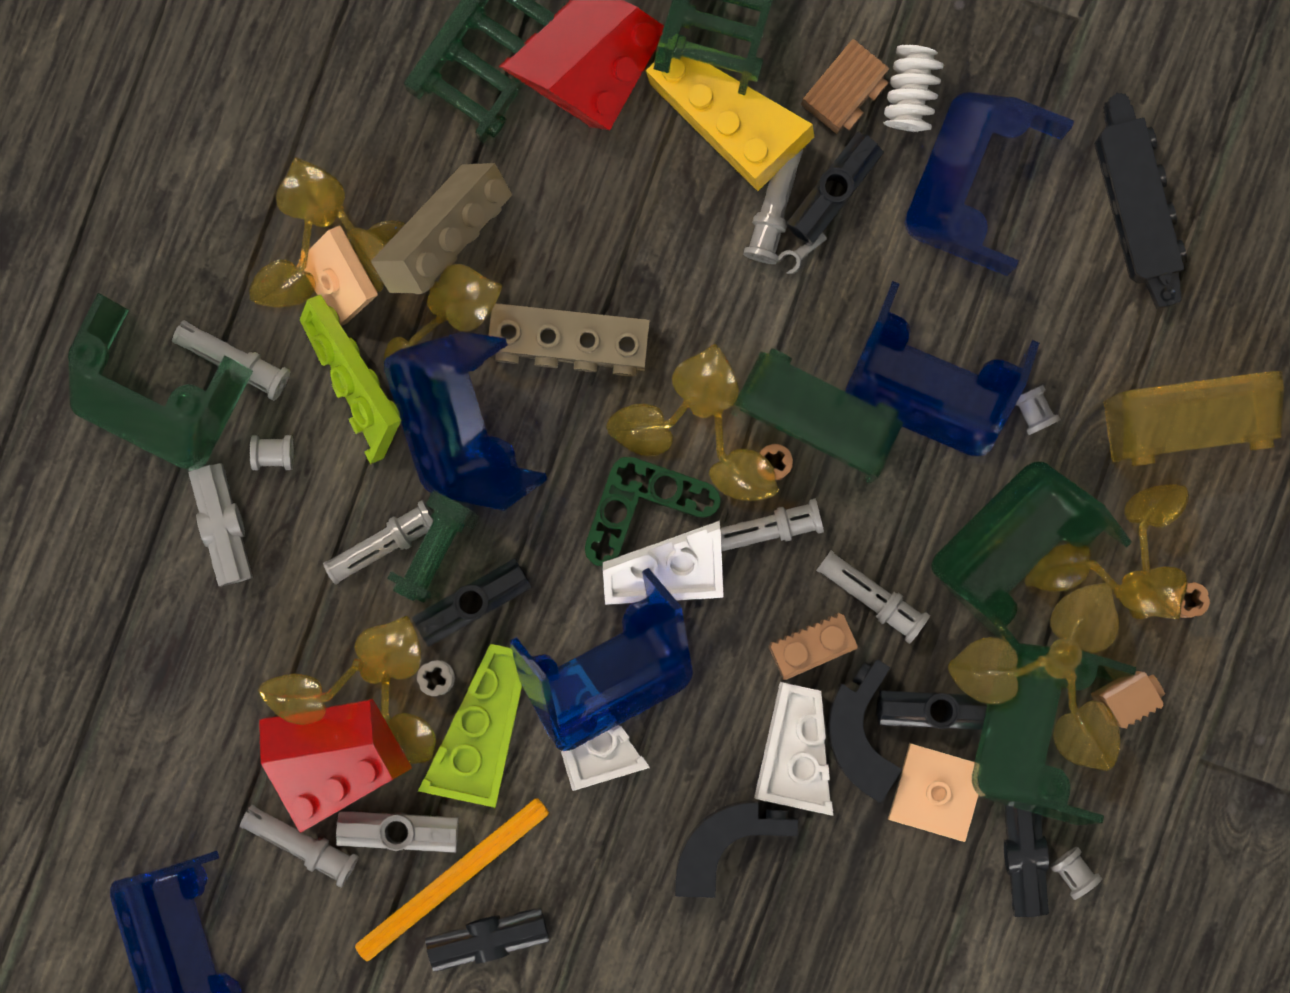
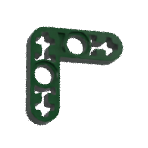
(630, 495)

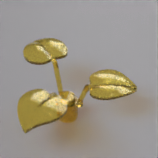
(317, 198)
(459, 297)
(708, 389)
(1144, 593)
(1085, 623)
(382, 654)

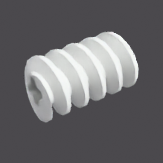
(912, 88)

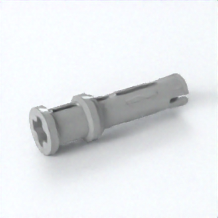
(771, 221)
(264, 375)
(781, 524)
(397, 534)
(888, 606)
(315, 853)

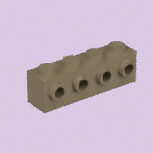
(442, 228)
(571, 338)

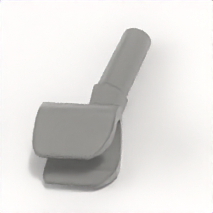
(801, 253)

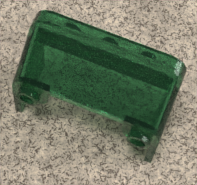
(819, 414)
(180, 431)
(1012, 536)
(1018, 736)

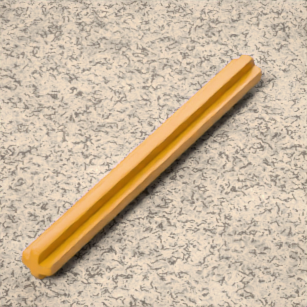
(451, 879)

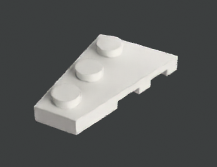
(684, 564)
(795, 755)
(602, 759)

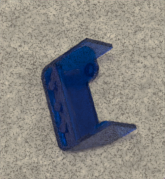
(938, 206)
(932, 393)
(446, 423)
(614, 678)
(165, 930)

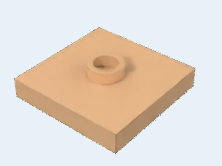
(340, 275)
(935, 793)

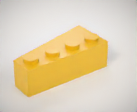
(745, 129)

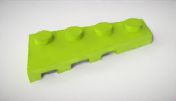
(351, 378)
(478, 741)

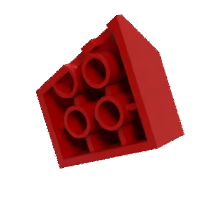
(588, 58)
(330, 761)

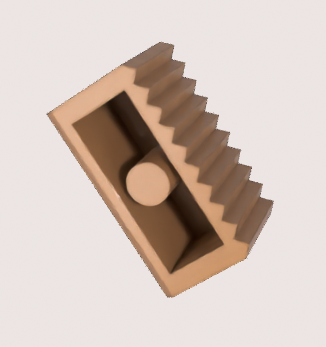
(845, 87)
(813, 646)
(1131, 697)

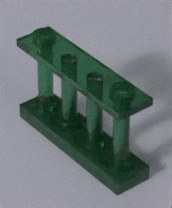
(685, 15)
(448, 46)
(448, 519)

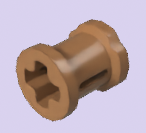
(786, 462)
(1201, 599)

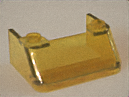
(1195, 416)

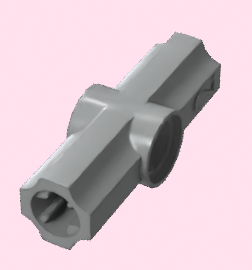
(220, 524)
(371, 831)

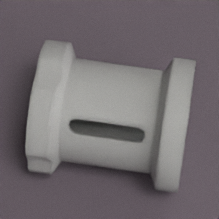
(1036, 410)
(271, 452)
(447, 673)
(1076, 873)

